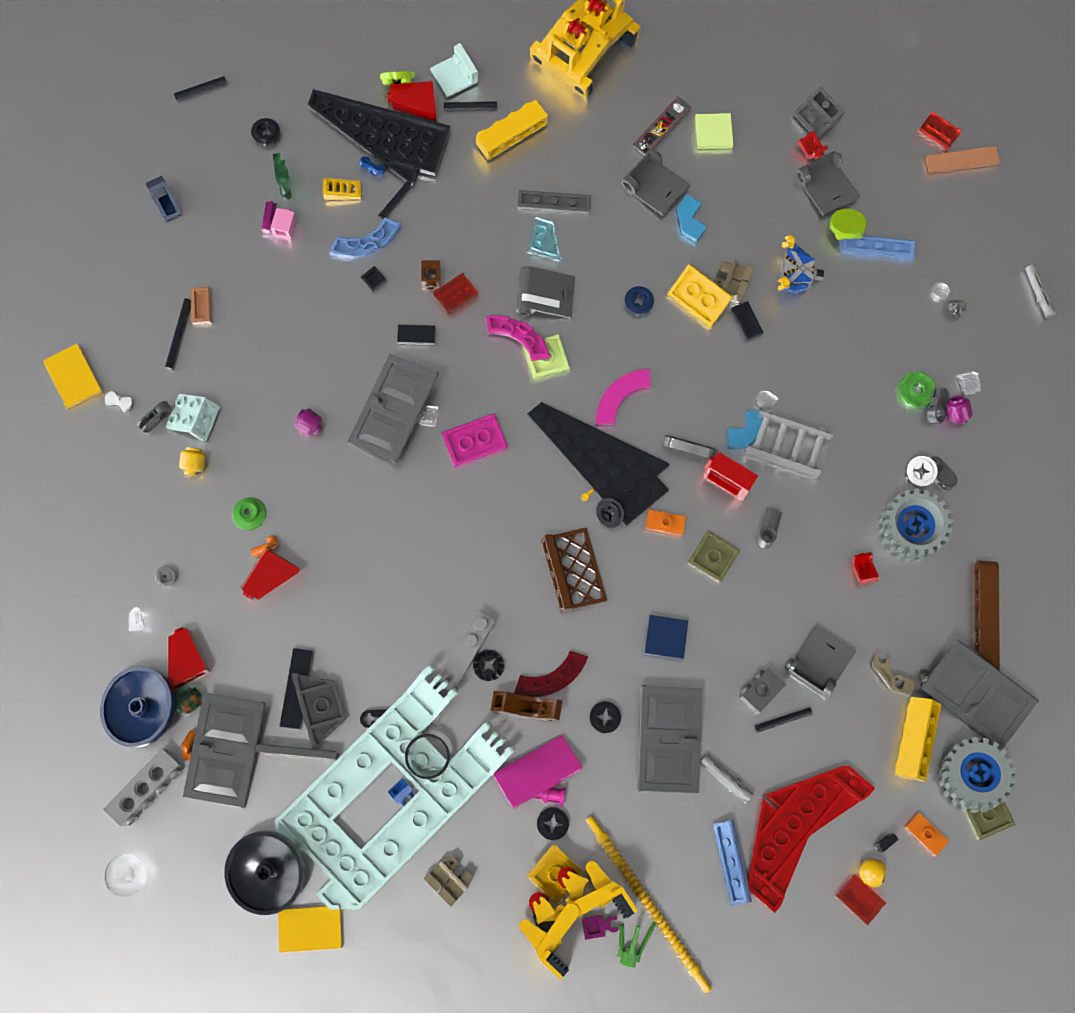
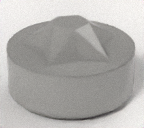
(165, 576)

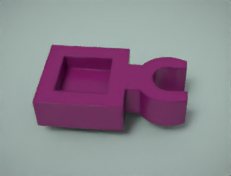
(595, 926)

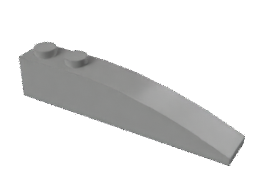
(465, 654)

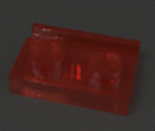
(939, 132)
(455, 294)
(860, 899)

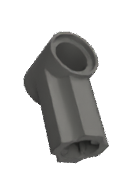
(769, 526)

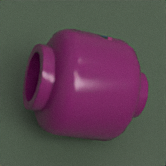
(959, 409)
(308, 422)

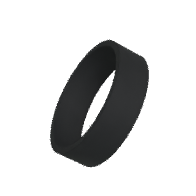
(410, 744)

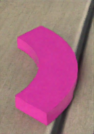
(521, 332)
(618, 392)

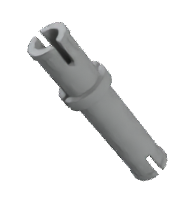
(1043, 297)
(726, 778)

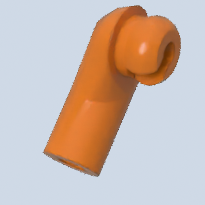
(271, 544)
(187, 745)

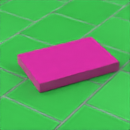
(474, 440)

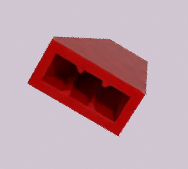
(414, 99)
(267, 574)
(184, 659)

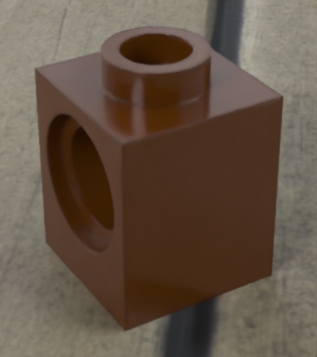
(430, 267)

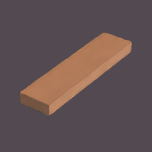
(962, 160)

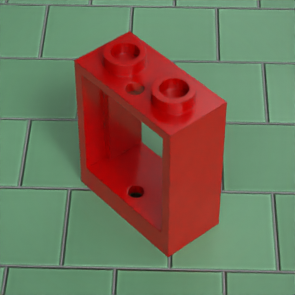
(729, 475)

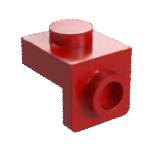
(812, 146)
(864, 568)

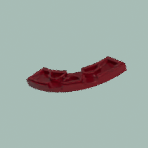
(552, 682)

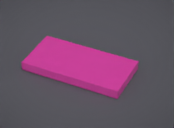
(537, 771)

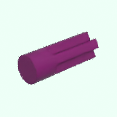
(269, 212)

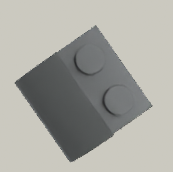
(819, 112)

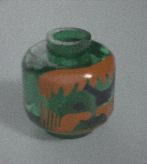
(187, 700)

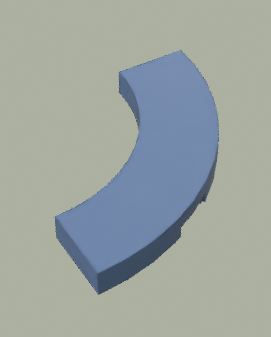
(366, 245)

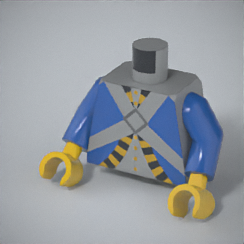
(797, 268)

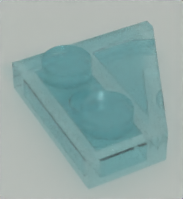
(543, 240)

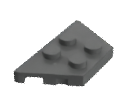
(319, 706)

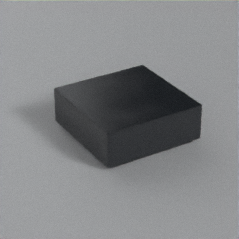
(373, 279)
(886, 842)

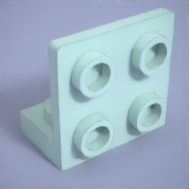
(455, 73)
(193, 416)

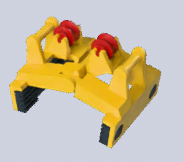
(579, 26)
(576, 906)

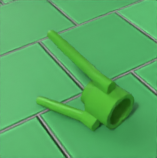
(630, 955)

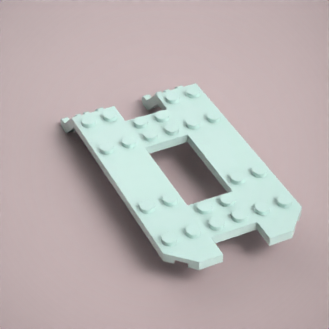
(310, 822)

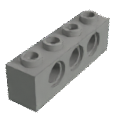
(117, 806)

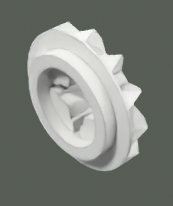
(915, 476)

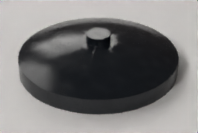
(264, 872)

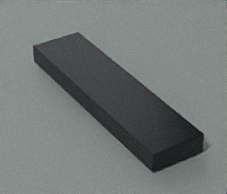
(291, 711)

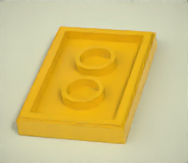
(700, 295)
(72, 376)
(309, 929)

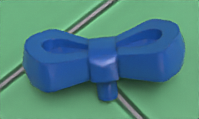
(376, 169)

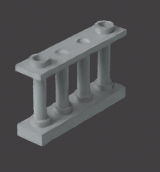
(773, 457)

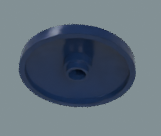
(137, 707)

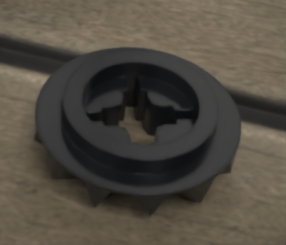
(265, 124)
(605, 517)
(488, 674)
(612, 711)
(560, 817)

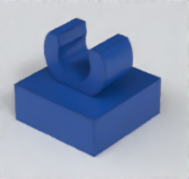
(400, 791)

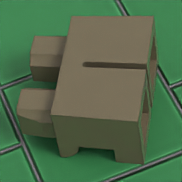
(736, 280)
(442, 874)

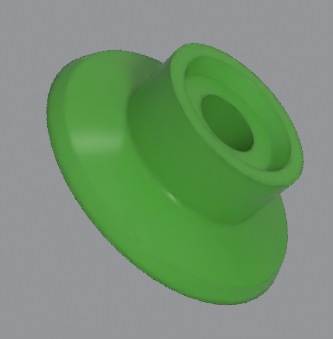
(251, 521)

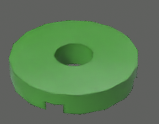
(906, 392)

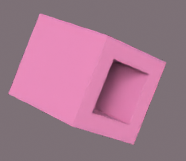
(283, 223)

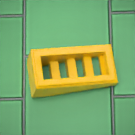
(334, 183)

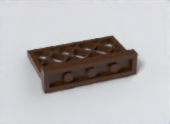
(558, 575)

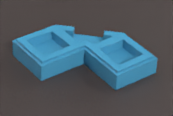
(688, 225)
(745, 436)

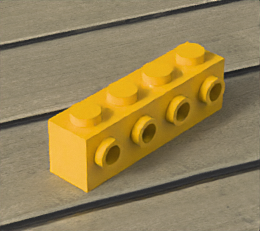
(511, 129)
(918, 739)

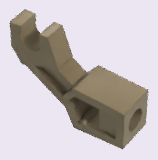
(888, 677)

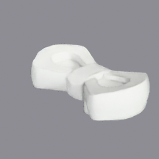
(112, 398)

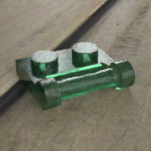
(282, 176)

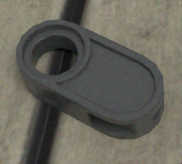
(937, 406)
(155, 416)
(946, 478)

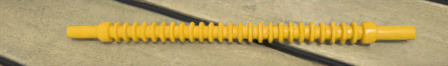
(693, 969)

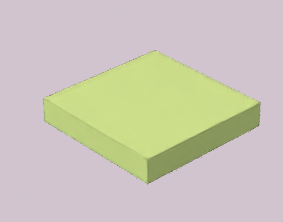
(714, 131)
(555, 364)

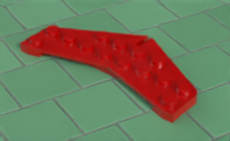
(784, 831)

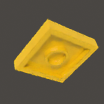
(546, 871)

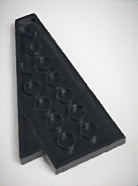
(391, 137)
(604, 461)

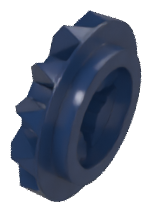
(641, 293)

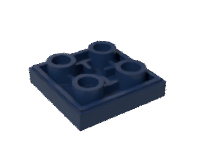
(666, 637)

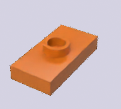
(665, 522)
(926, 834)

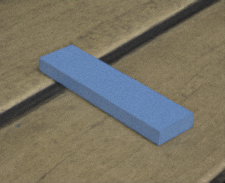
(879, 247)
(732, 862)

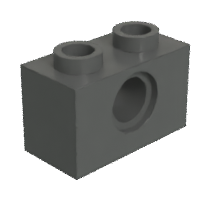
(772, 684)

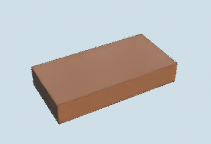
(200, 305)

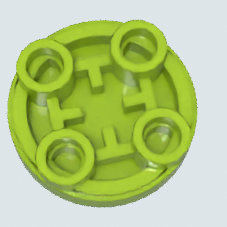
(390, 77)
(848, 224)

